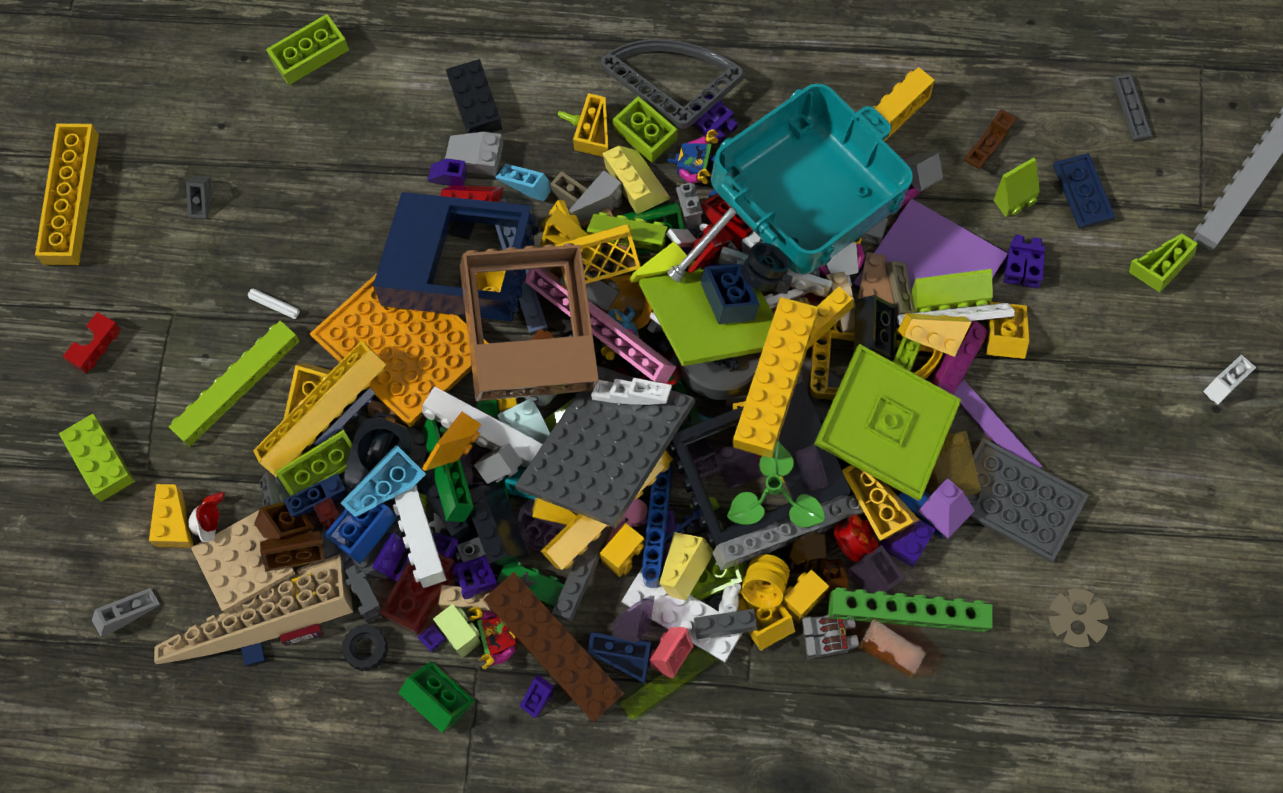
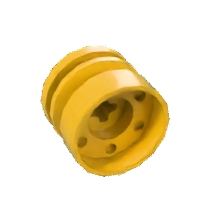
(765, 581)

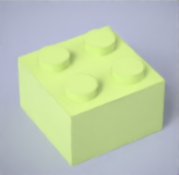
(460, 634)

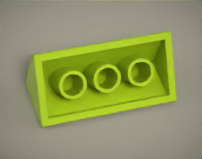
(316, 464)

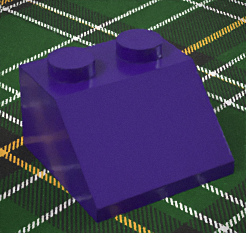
(909, 543)

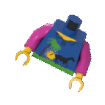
(694, 158)

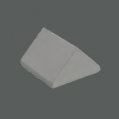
(925, 170)

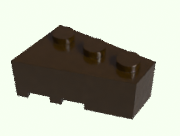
(806, 554)

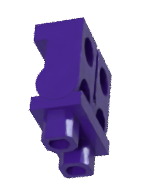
(717, 119)
(1027, 255)

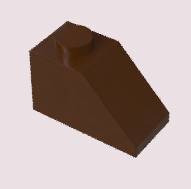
(834, 575)

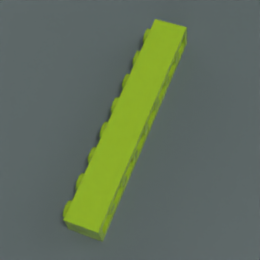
(234, 383)

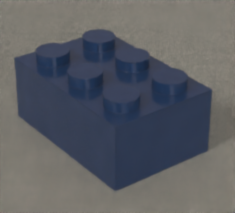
(729, 294)

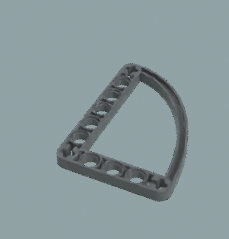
(677, 47)

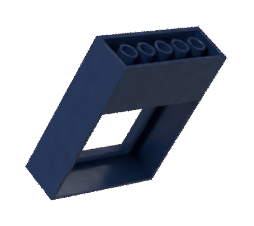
(416, 247)

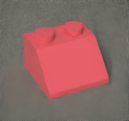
(671, 651)

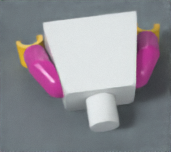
(846, 261)

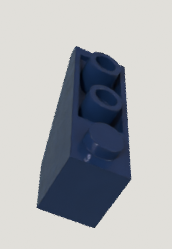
(305, 500)

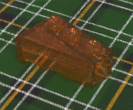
(892, 648)

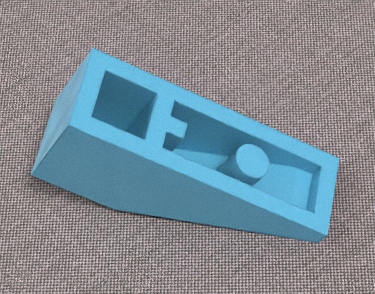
(525, 181)

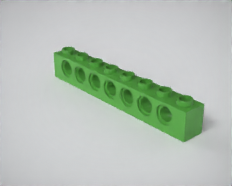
(840, 610)

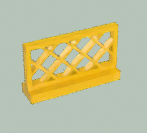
(605, 237)

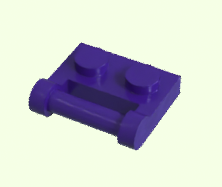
(390, 557)
(480, 573)

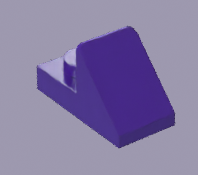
(445, 545)
(537, 696)

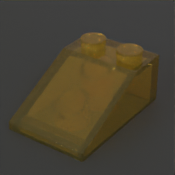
(958, 464)

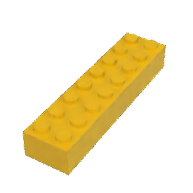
(67, 194)
(775, 377)
(319, 408)

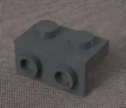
(273, 489)

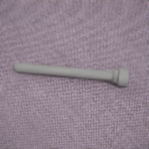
(677, 272)

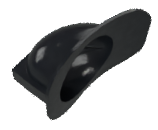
(371, 444)

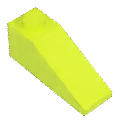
(660, 264)

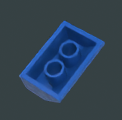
(361, 533)

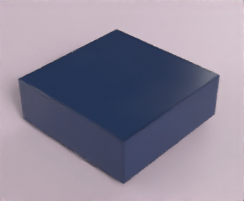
(253, 654)

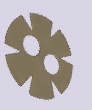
(1063, 622)

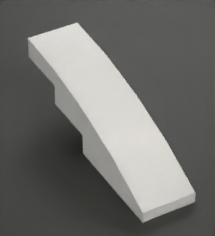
(635, 392)

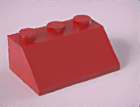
(483, 193)

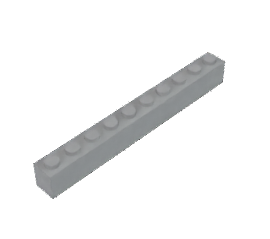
(1243, 188)

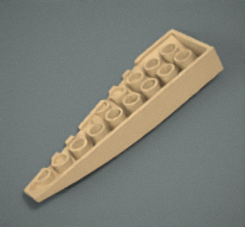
(267, 614)

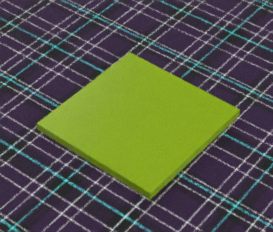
(693, 326)
(888, 422)

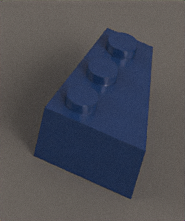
(622, 654)

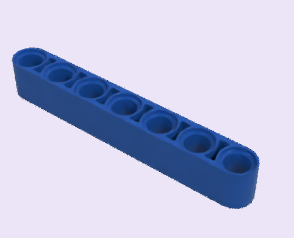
(657, 529)

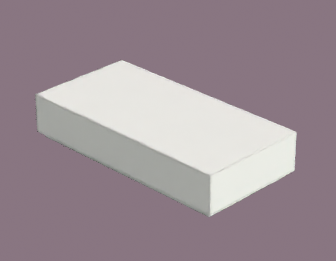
(682, 237)

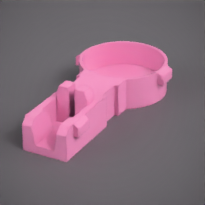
(636, 514)

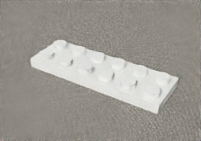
(681, 613)

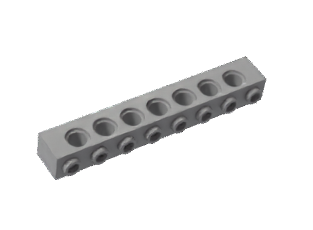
(781, 534)

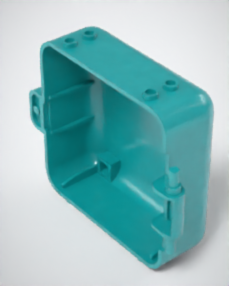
(812, 176)

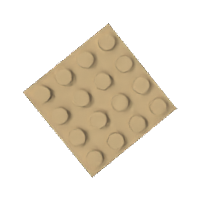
(235, 564)

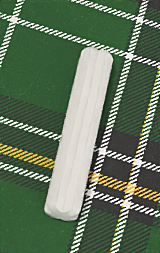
(273, 303)

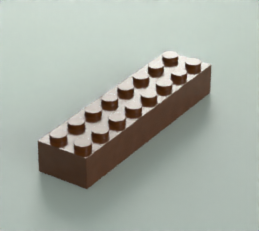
(553, 647)

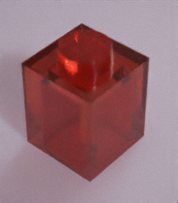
(327, 512)

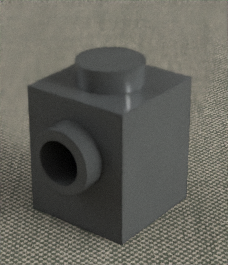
(470, 550)

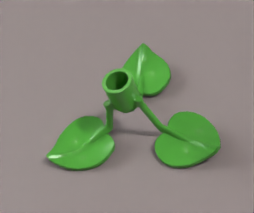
(747, 509)

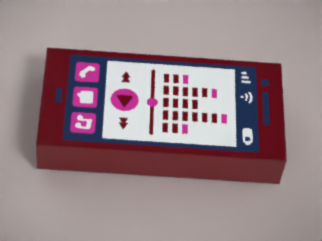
(301, 634)

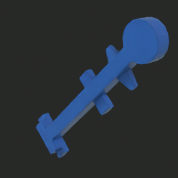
(680, 527)

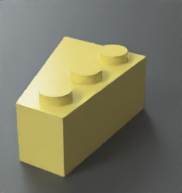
(684, 564)

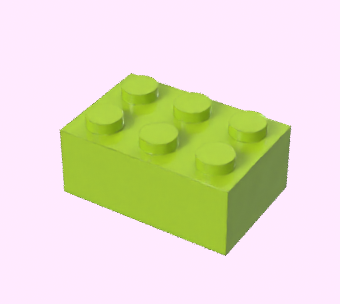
(645, 129)

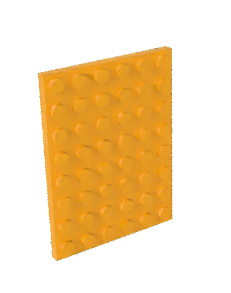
(416, 346)

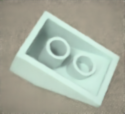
(527, 420)

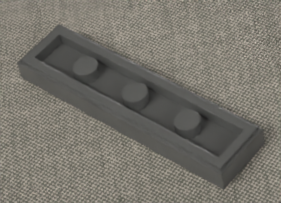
(1132, 107)

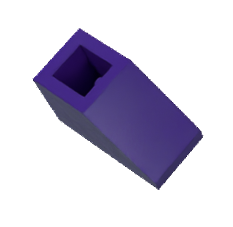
(448, 172)

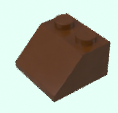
(276, 522)

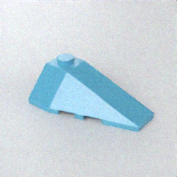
(385, 481)

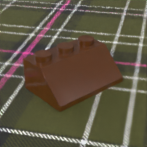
(292, 551)

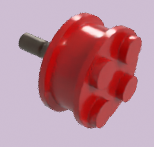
(853, 538)

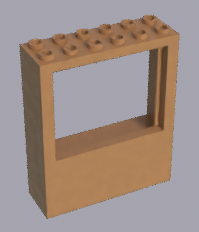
(530, 365)

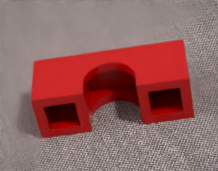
(85, 356)

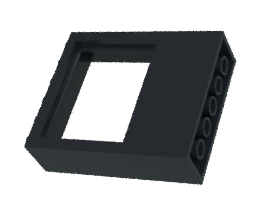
(797, 433)

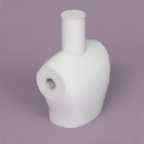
(730, 599)

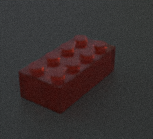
(410, 602)

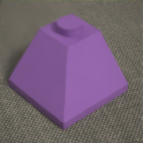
(947, 508)

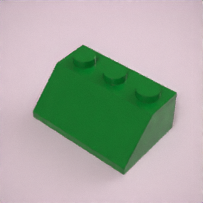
(668, 214)
(436, 696)

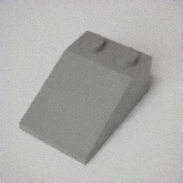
(478, 150)
(602, 193)

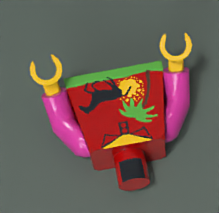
(496, 638)

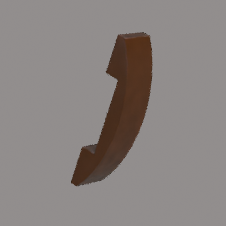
(990, 140)

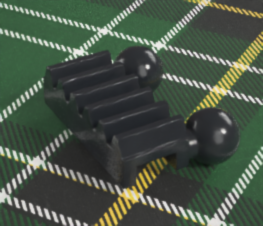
(655, 343)

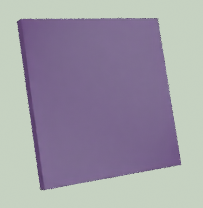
(935, 246)

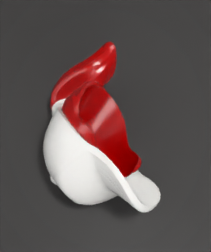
(205, 517)

